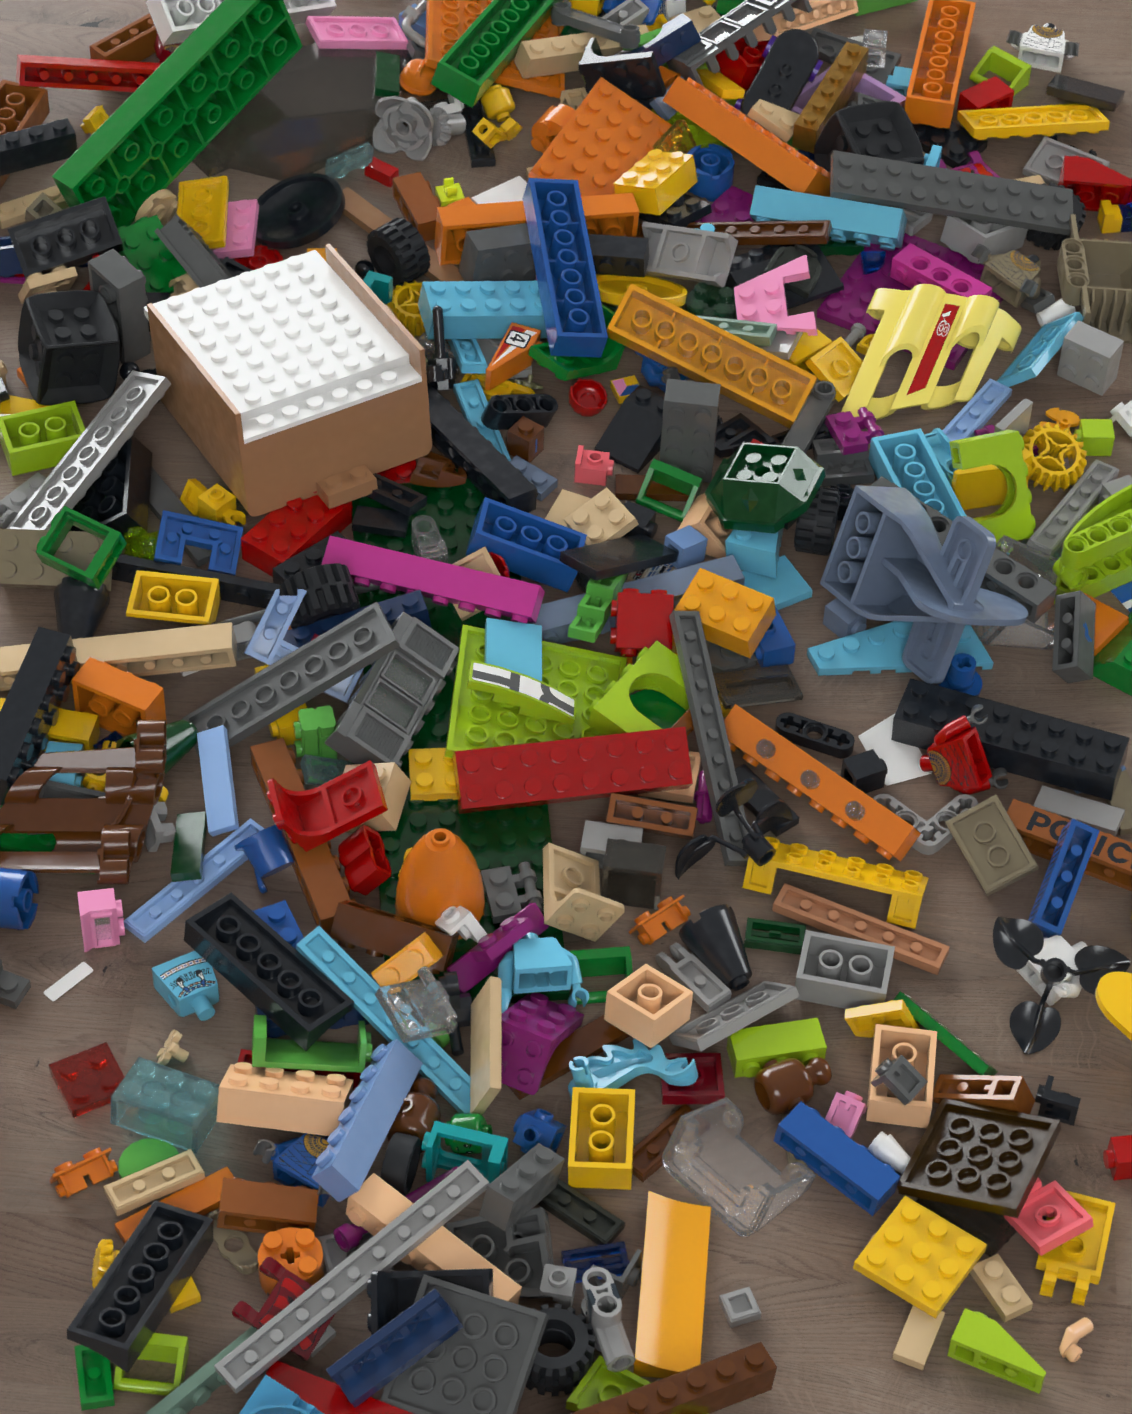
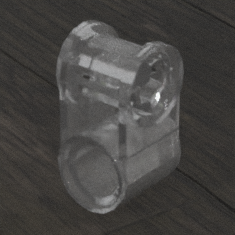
(427, 539)

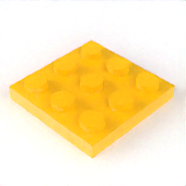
(920, 1256)

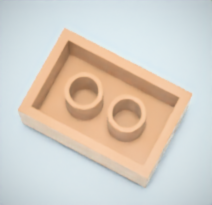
(920, 1051)

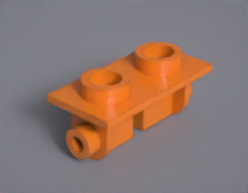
(650, 925)
(94, 1165)

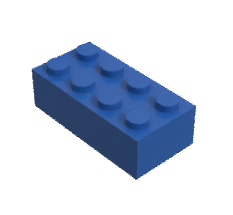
(525, 543)

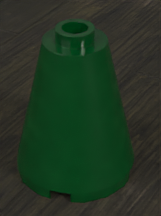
(180, 740)

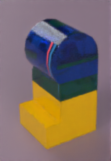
(1114, 217)

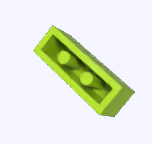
(755, 1046)

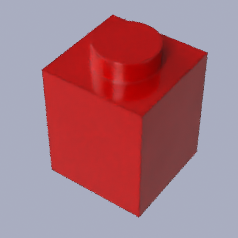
(1119, 1157)

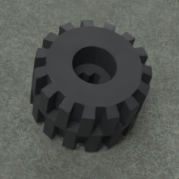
(327, 595)

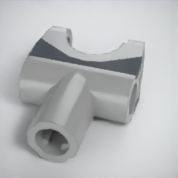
(604, 1315)

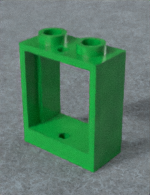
(103, 559)

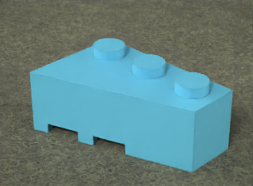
(755, 551)

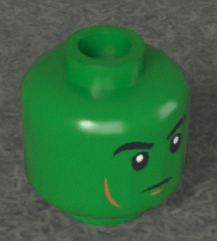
(471, 1121)

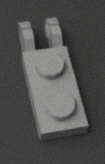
(15, 501)
(694, 975)

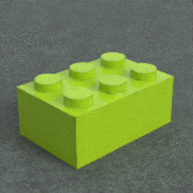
(39, 436)

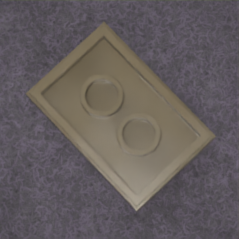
(991, 845)

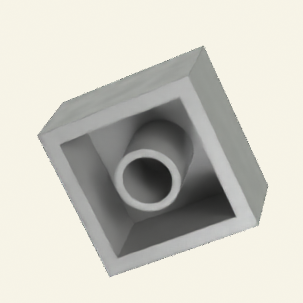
(1090, 358)

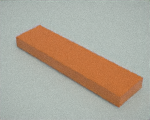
(197, 1198)

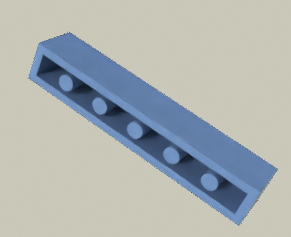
(366, 1120)

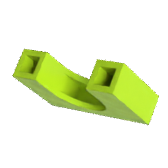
(1005, 452)
(656, 670)

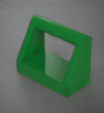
(674, 479)
(603, 963)

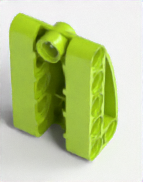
(1098, 549)

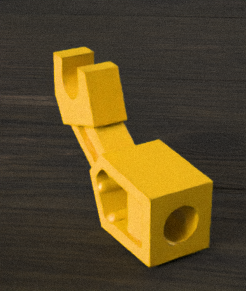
(493, 135)

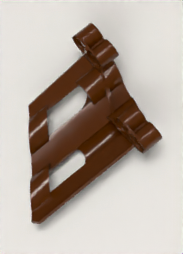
(90, 833)

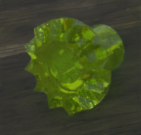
(140, 543)

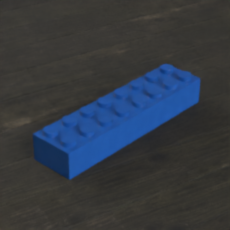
(564, 268)

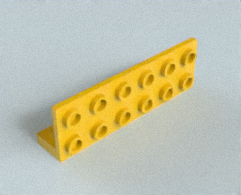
(905, 887)

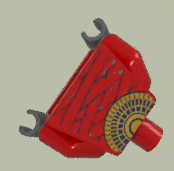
(960, 757)

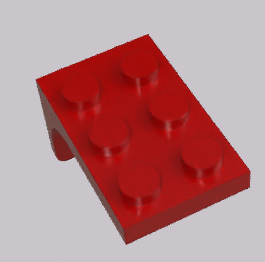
(330, 809)

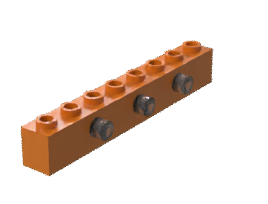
(820, 784)

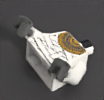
(1043, 47)

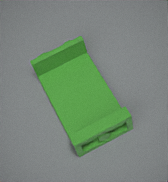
(320, 1056)

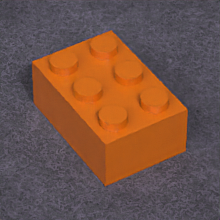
(116, 697)

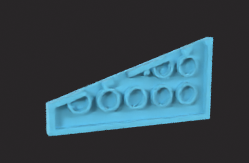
(882, 650)

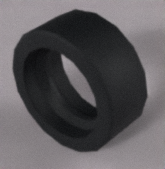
(401, 1162)

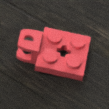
(1053, 1201)

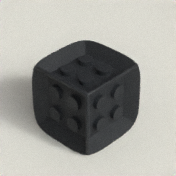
(870, 130)
(68, 347)

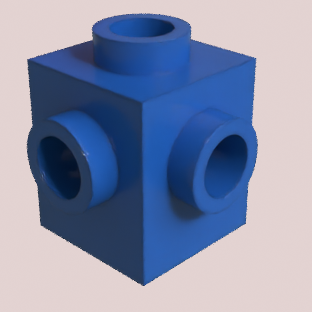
(538, 1127)

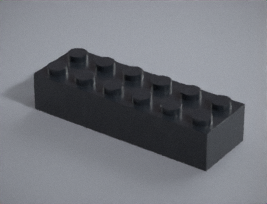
(34, 703)

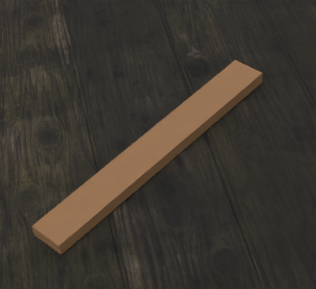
(371, 218)

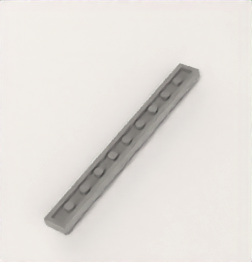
(351, 1277)

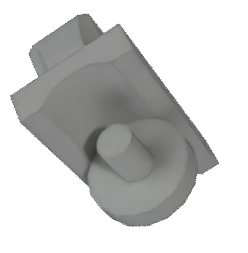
(157, 831)

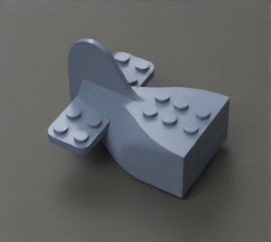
(895, 569)

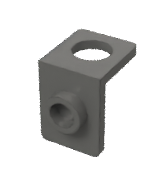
(629, 1277)

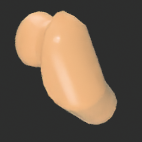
(1068, 1346)

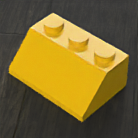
(174, 598)

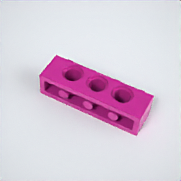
(916, 267)

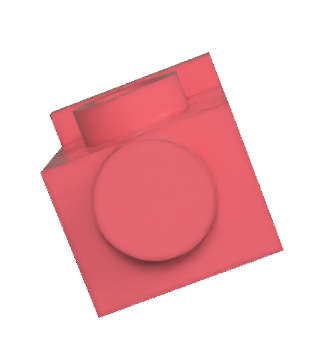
(592, 467)

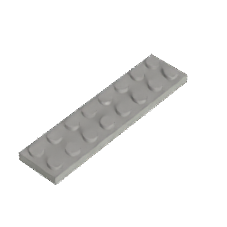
(92, 450)

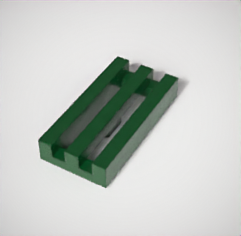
(774, 940)

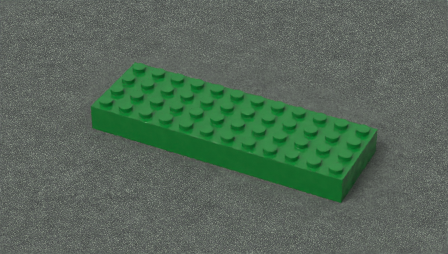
(180, 107)

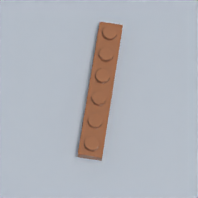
(856, 925)

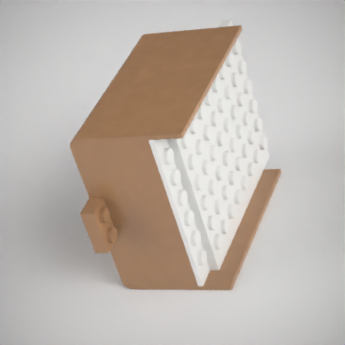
(293, 381)

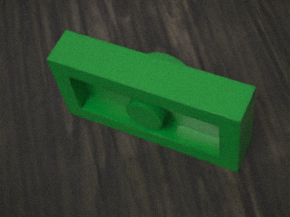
(93, 1379)

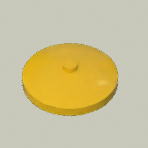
(613, 288)

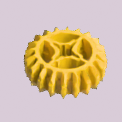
(405, 307)
(1053, 448)

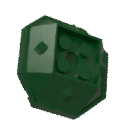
(763, 487)

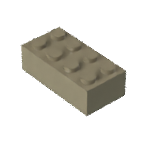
(23, 568)

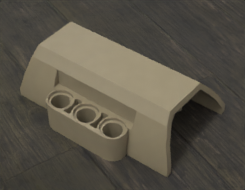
(1099, 280)

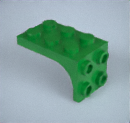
(150, 254)
(576, 367)

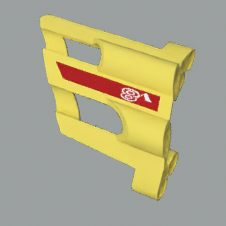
(929, 326)

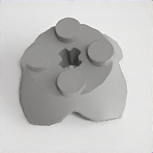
(393, 136)

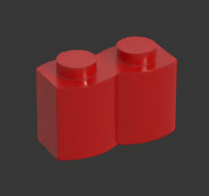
(364, 860)

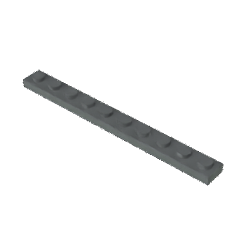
(708, 726)

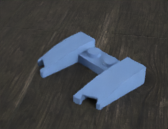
(268, 642)

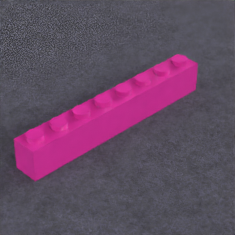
(437, 580)

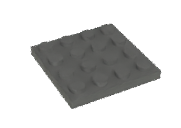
(477, 1367)

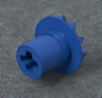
(962, 675)

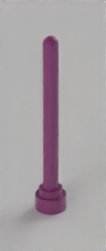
(349, 1235)

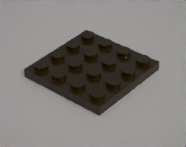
(979, 1157)

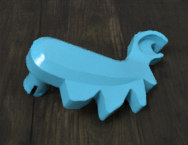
(623, 1065)

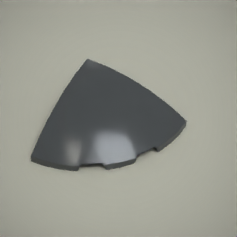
(517, 1251)

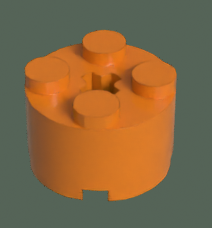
(549, 126)
(296, 1251)

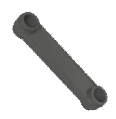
(626, 35)
(811, 416)

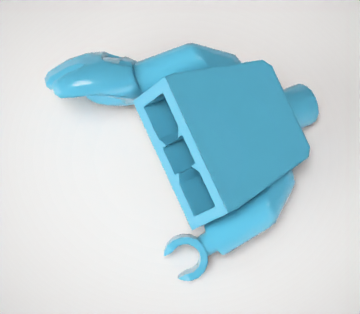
(540, 967)

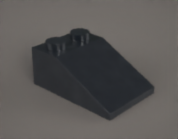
(635, 430)

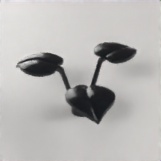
(753, 843)
(1017, 943)

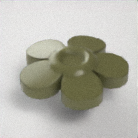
(529, 383)

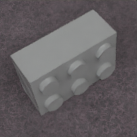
(965, 234)
(843, 971)

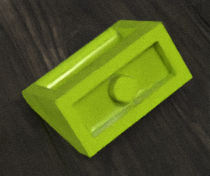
(1005, 66)
(161, 1349)

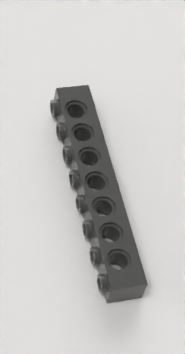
(1003, 573)

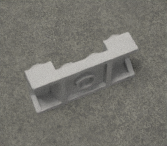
(689, 253)

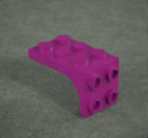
(530, 1037)

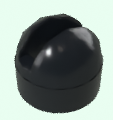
(362, 268)

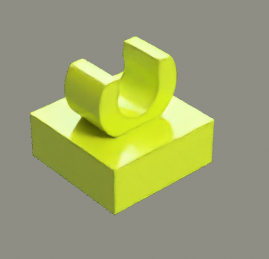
(448, 192)

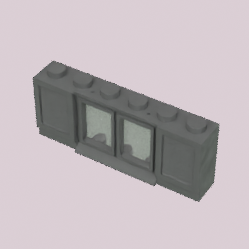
(729, 29)
(395, 695)

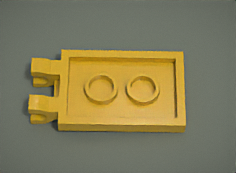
(1081, 1257)

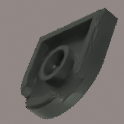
(787, 254)

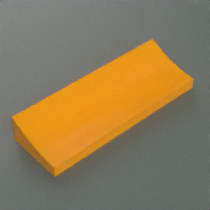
(672, 1287)

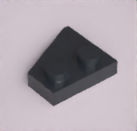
(735, 432)

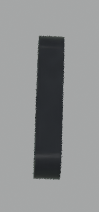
(821, 745)

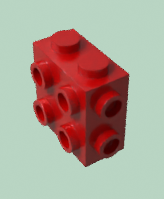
(641, 620)

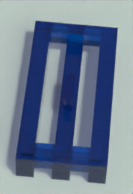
(615, 1265)

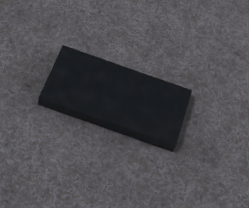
(618, 556)

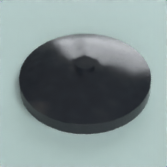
(299, 210)

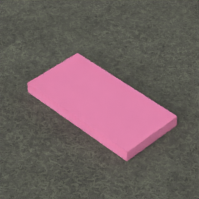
(356, 32)

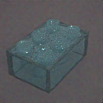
(165, 1104)

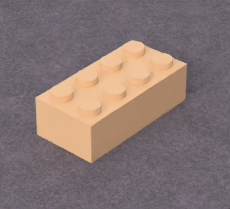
(282, 1099)

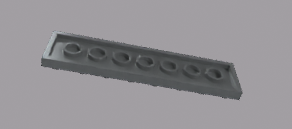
(298, 676)

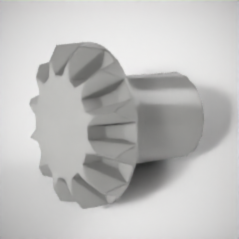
(446, 126)

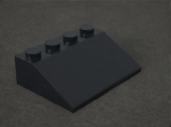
(753, 263)
(122, 490)

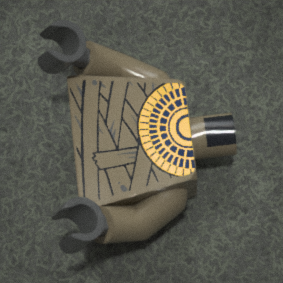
(1010, 274)

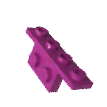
(492, 947)

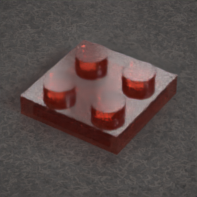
(87, 1079)

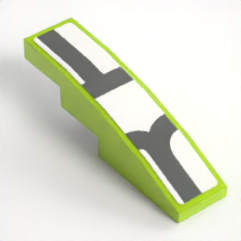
(517, 689)

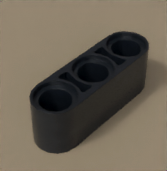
(506, 410)

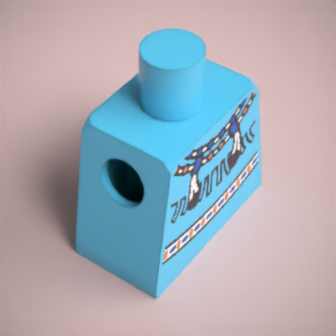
(187, 985)

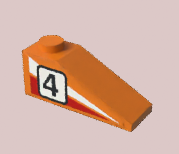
(512, 354)

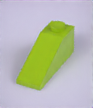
(991, 1349)

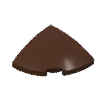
(437, 471)

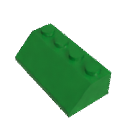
(1114, 661)

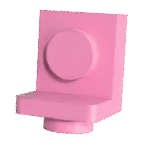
(846, 1112)

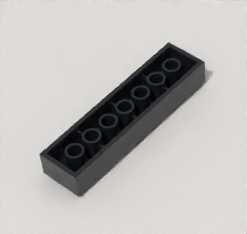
(1017, 739)

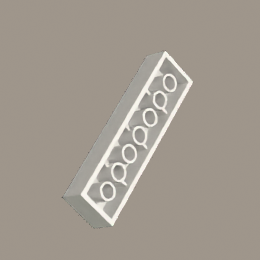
(179, 18)

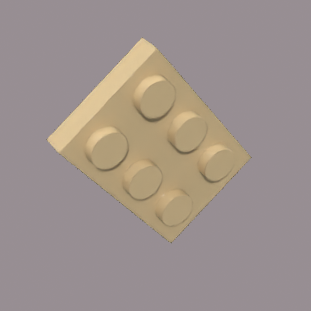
(574, 896)

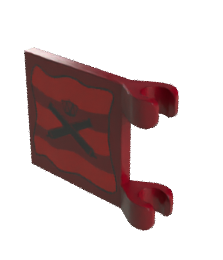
(284, 1293)

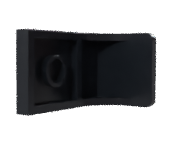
(632, 73)
(396, 1290)

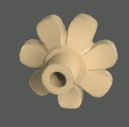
(172, 1049)

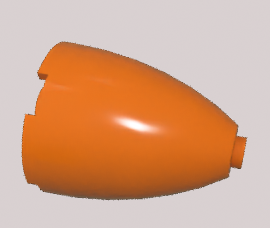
(438, 876)

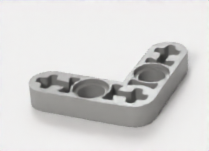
(926, 828)

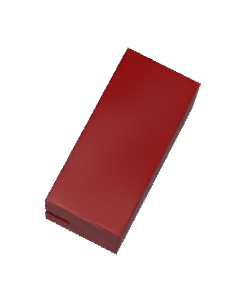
(381, 172)

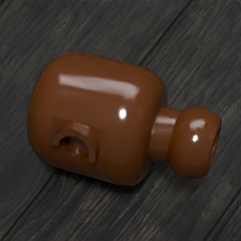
(788, 1082)
(417, 1110)

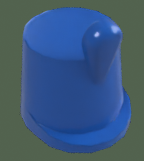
(267, 853)

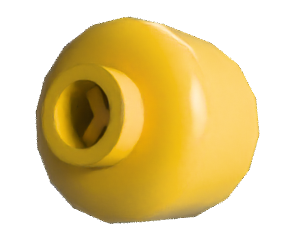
(498, 103)

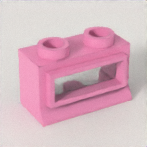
(100, 918)

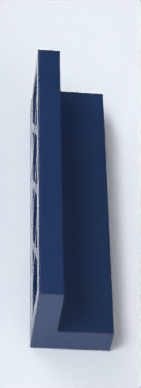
(395, 1347)

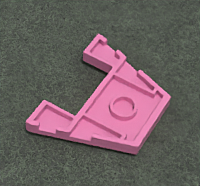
(765, 299)

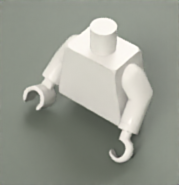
(1055, 948)

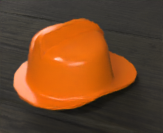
(417, 78)

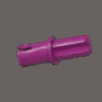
(702, 800)

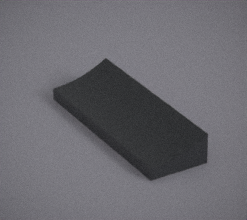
(267, 970)
(142, 1283)

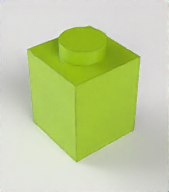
(1096, 436)

